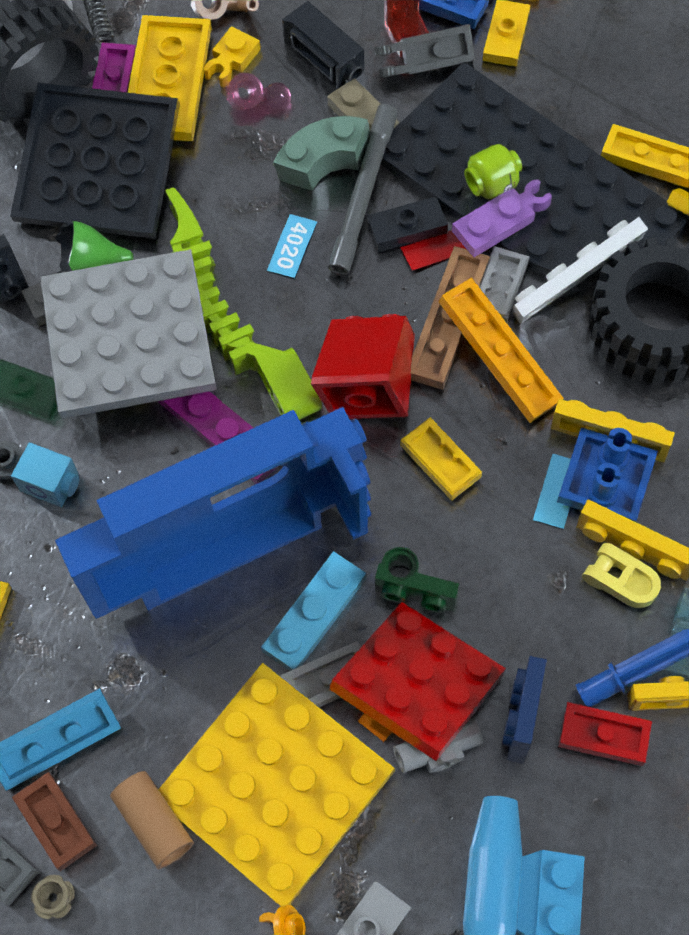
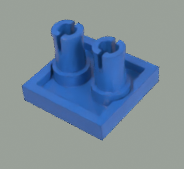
(608, 472)

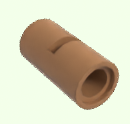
(151, 819)

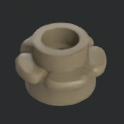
(40, 897)

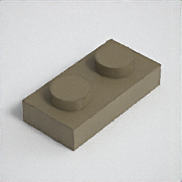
(354, 101)

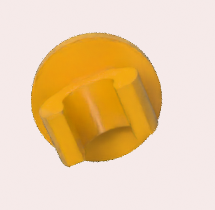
(285, 921)

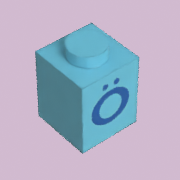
(46, 475)

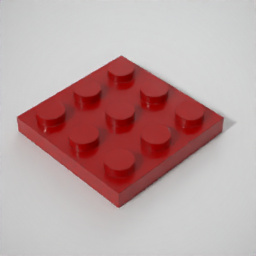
(417, 680)

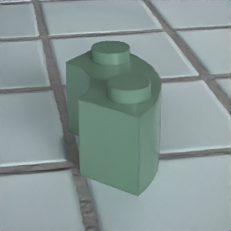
(321, 149)

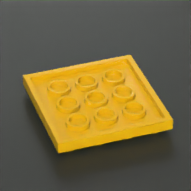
(274, 785)

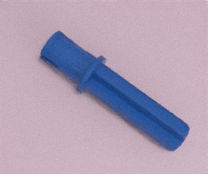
(634, 669)

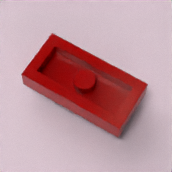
(605, 734)

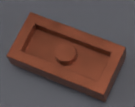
(54, 821)

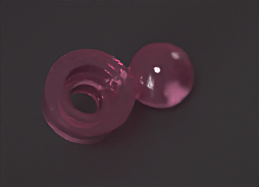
(275, 95)

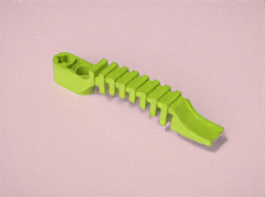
(279, 370)

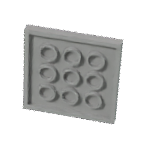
(127, 334)

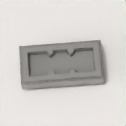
(503, 279)
(376, 914)

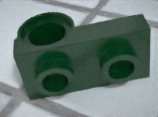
(431, 592)

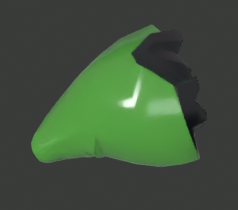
(87, 248)

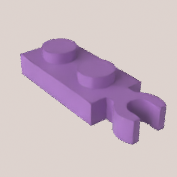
(500, 218)

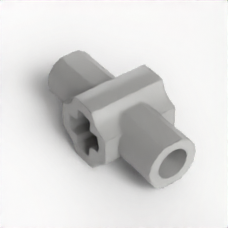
(410, 758)

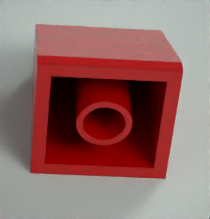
(366, 366)

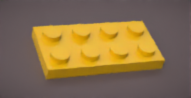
(172, 64)

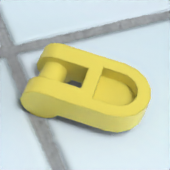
(637, 584)

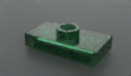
(27, 390)

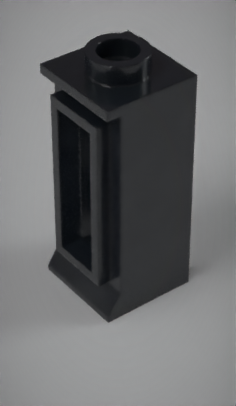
(324, 44)

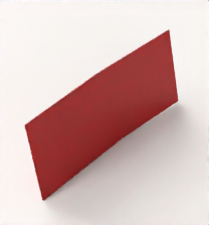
(431, 250)

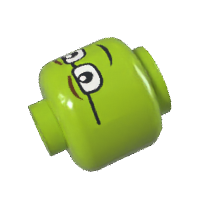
(493, 171)

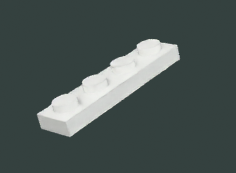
(565, 278)

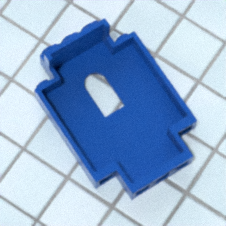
(170, 538)

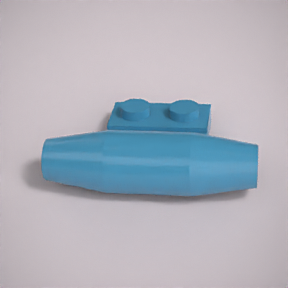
(518, 891)

